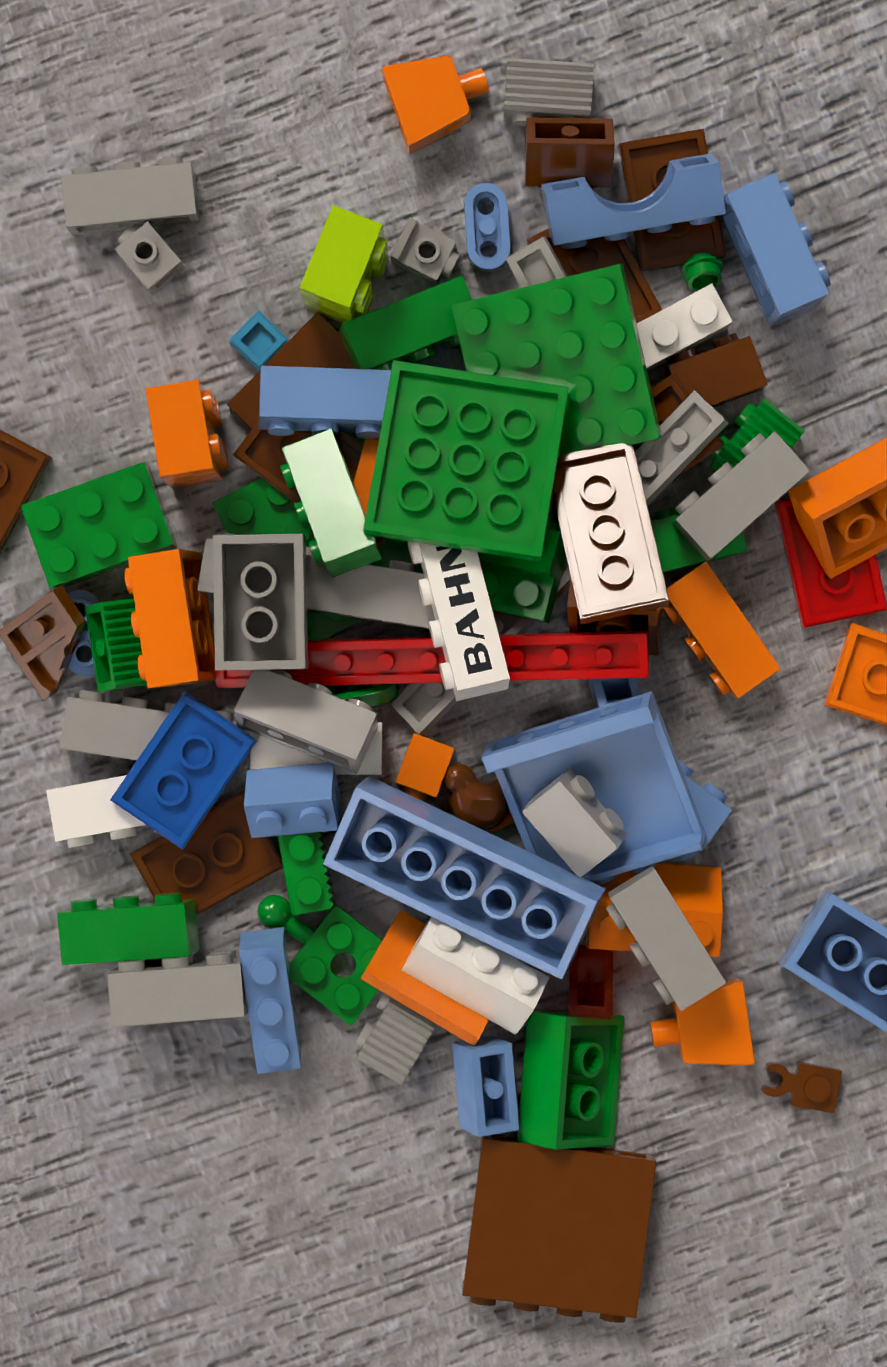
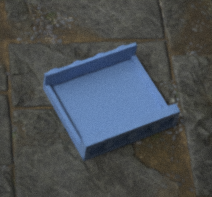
(631, 768)

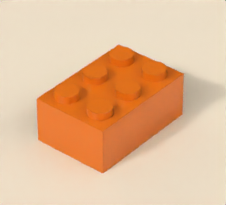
(185, 434)

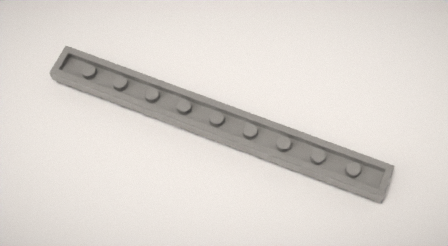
(659, 463)

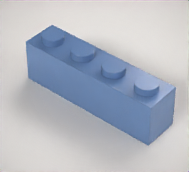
(322, 400)

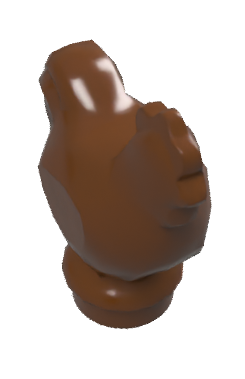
(473, 799)

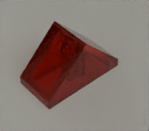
(590, 984)

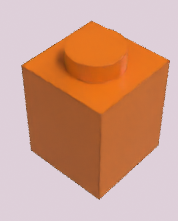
(424, 767)

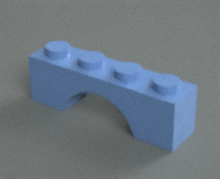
(687, 193)

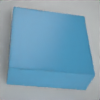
(258, 340)

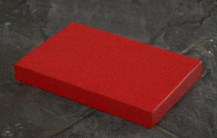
(817, 596)

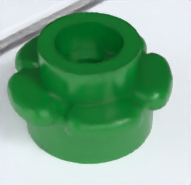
(702, 271)

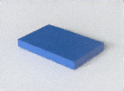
(183, 770)

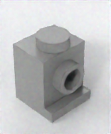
(407, 254)

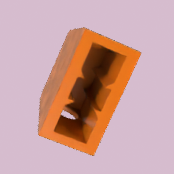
(431, 98)
(710, 1029)

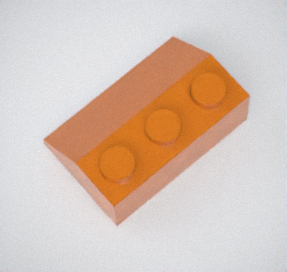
(845, 509)
(171, 618)
(693, 888)

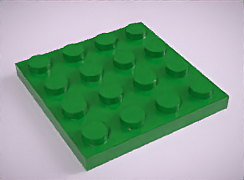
(573, 336)
(466, 460)

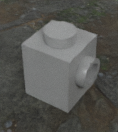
(148, 257)

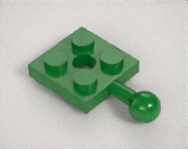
(311, 965)

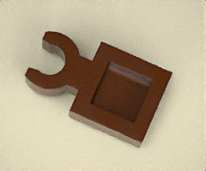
(810, 1085)

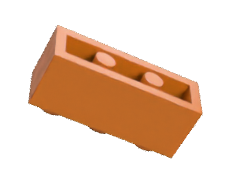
(719, 632)

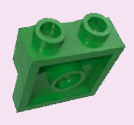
(526, 586)

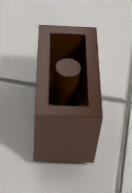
(569, 150)
(720, 373)

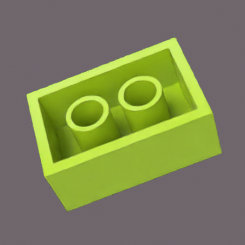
(344, 266)

